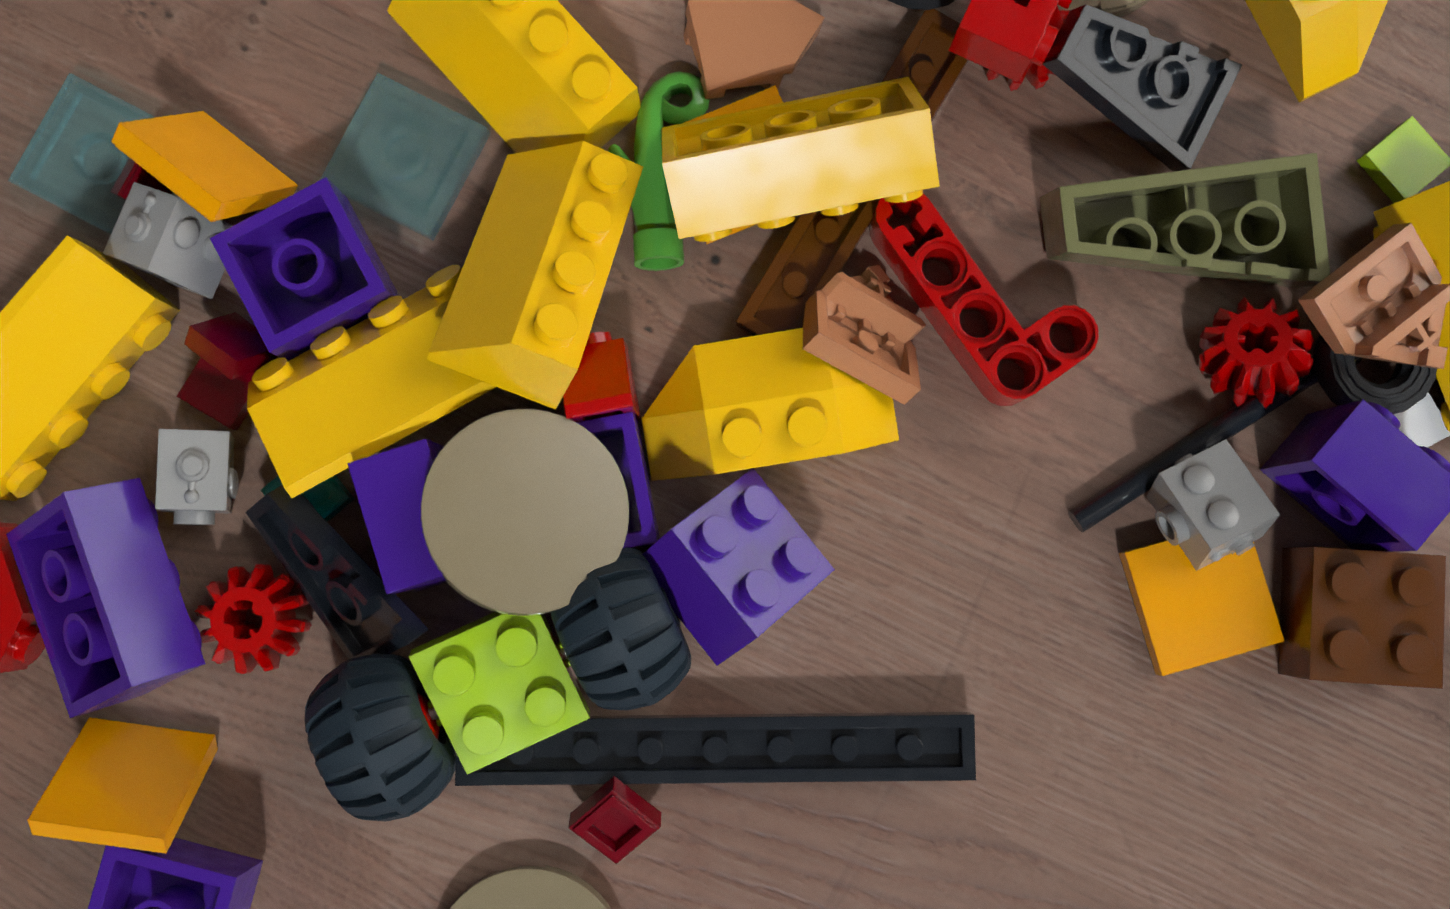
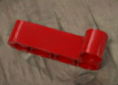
(973, 291)

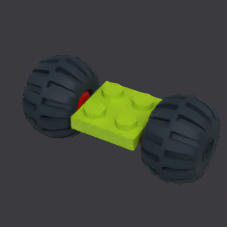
(495, 686)

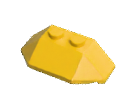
(1317, 39)
(760, 407)

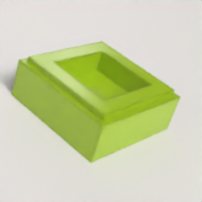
(1404, 161)

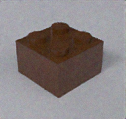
(1362, 616)

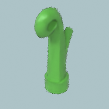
(656, 236)

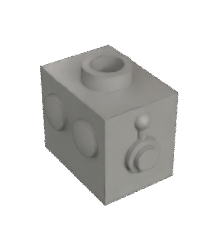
(167, 240)
(195, 475)
(1211, 505)

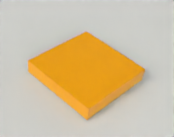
(203, 164)
(1199, 613)
(124, 785)

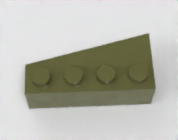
(1209, 222)

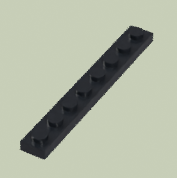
(744, 750)

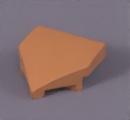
(748, 41)
(1384, 302)
(865, 333)

